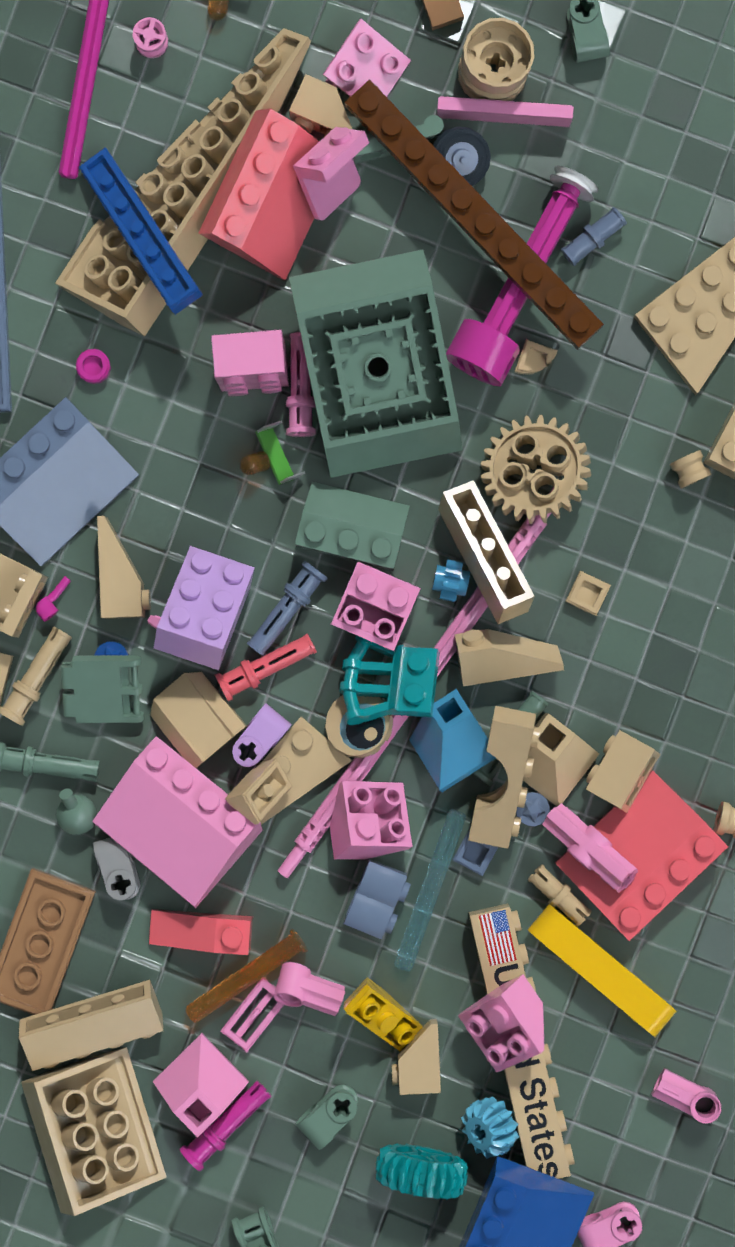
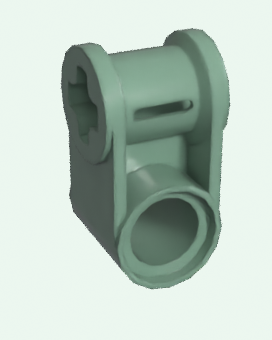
(588, 33)
(324, 1119)
(255, 1230)

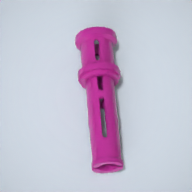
(215, 1135)

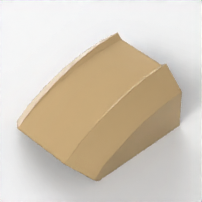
(195, 717)

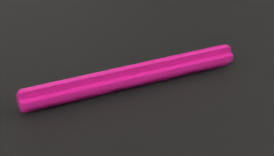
(83, 88)

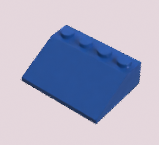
(526, 1209)

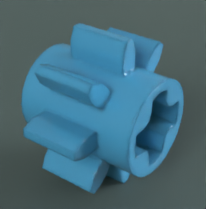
(451, 580)

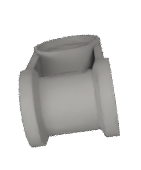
(113, 863)

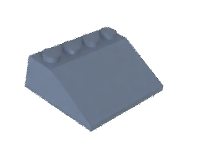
(58, 481)

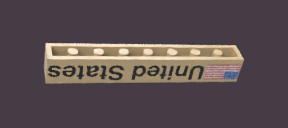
(528, 1081)

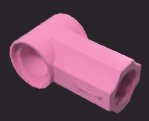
(300, 988)
(684, 1095)

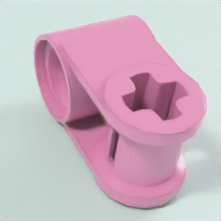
(607, 1230)

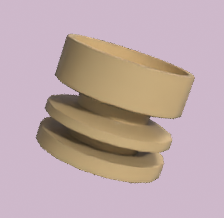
(497, 43)

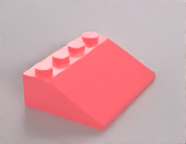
(260, 201)
(660, 840)

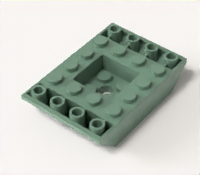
(368, 313)

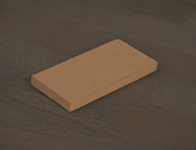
(42, 941)

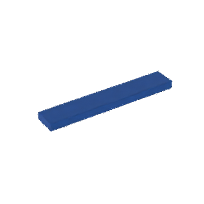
(140, 231)

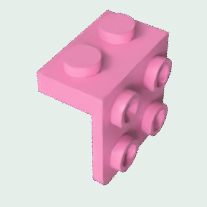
(329, 170)

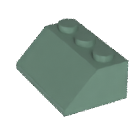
(352, 526)

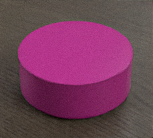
(93, 366)

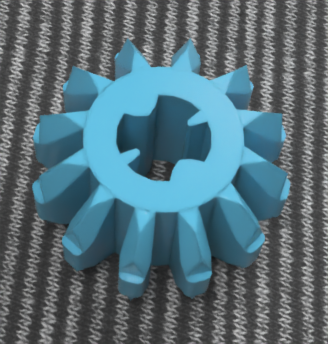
(490, 1127)

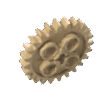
(523, 495)

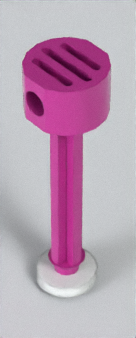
(484, 347)

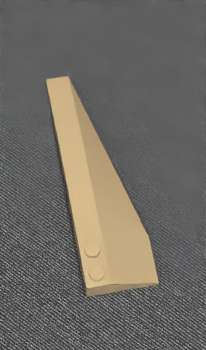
(180, 191)

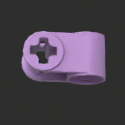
(264, 732)

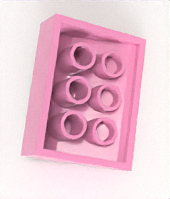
(176, 822)

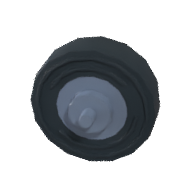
(465, 152)

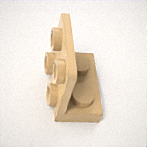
(18, 594)

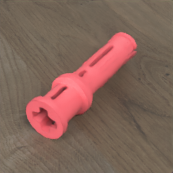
(303, 648)

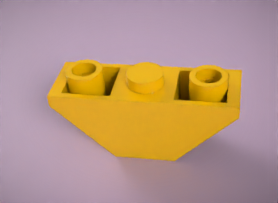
(382, 1014)

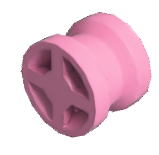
(150, 30)

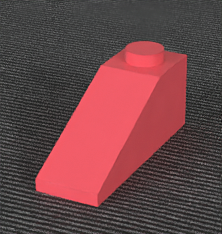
(201, 931)

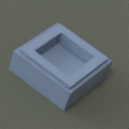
(474, 855)

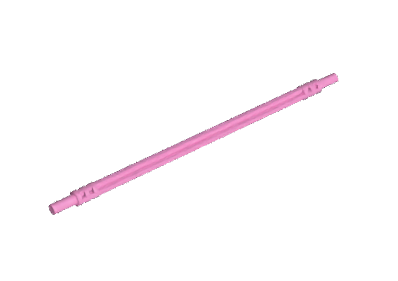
(446, 645)

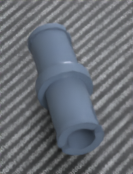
(593, 236)

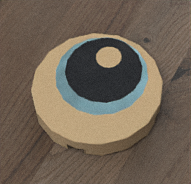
(358, 739)

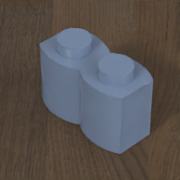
(376, 898)

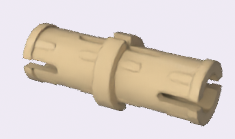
(559, 895)

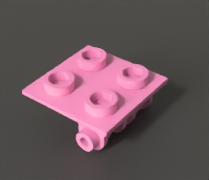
(366, 57)

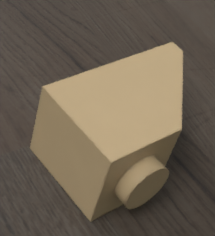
(419, 1063)

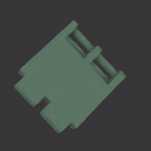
(102, 689)

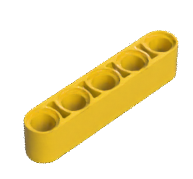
(602, 970)

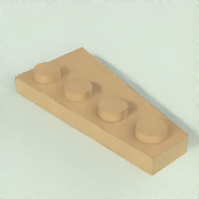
(306, 761)

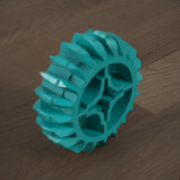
(421, 1171)

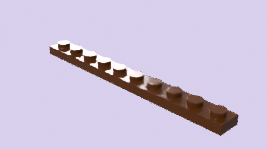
(473, 214)

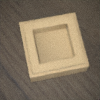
(587, 593)

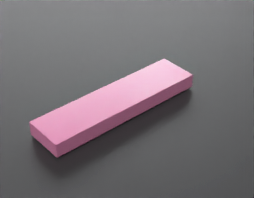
(505, 111)

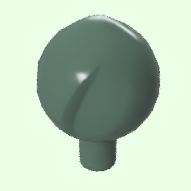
(75, 813)

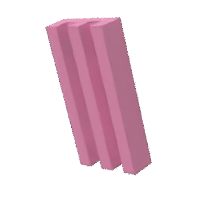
(236, 1037)

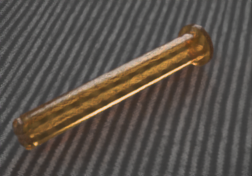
(245, 977)

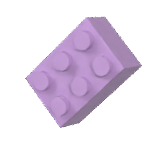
(203, 608)

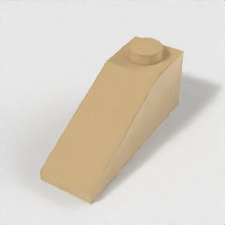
(120, 584)
(500, 656)

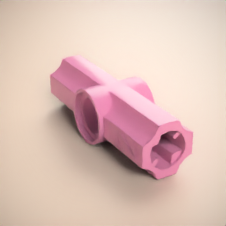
(590, 847)

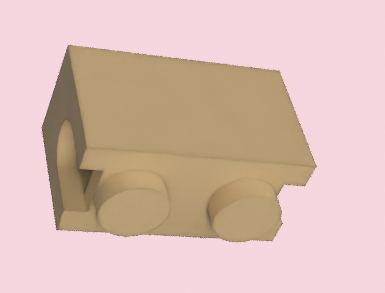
(622, 770)

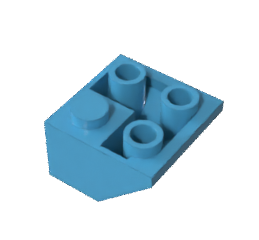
(451, 742)

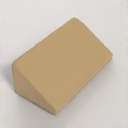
(259, 790)

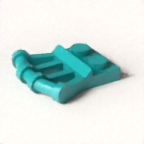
(410, 686)

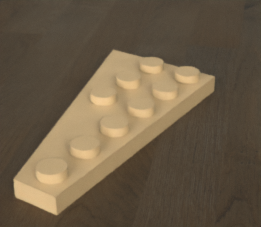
(695, 318)

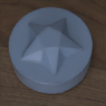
(534, 810)

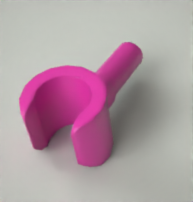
(45, 607)

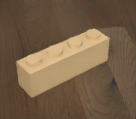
(485, 552)
(91, 1025)

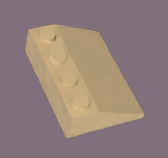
(93, 1131)

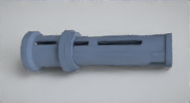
(296, 594)

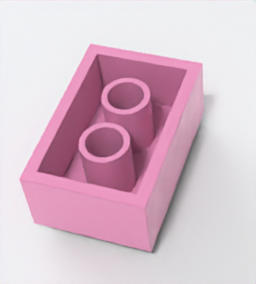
(250, 362)

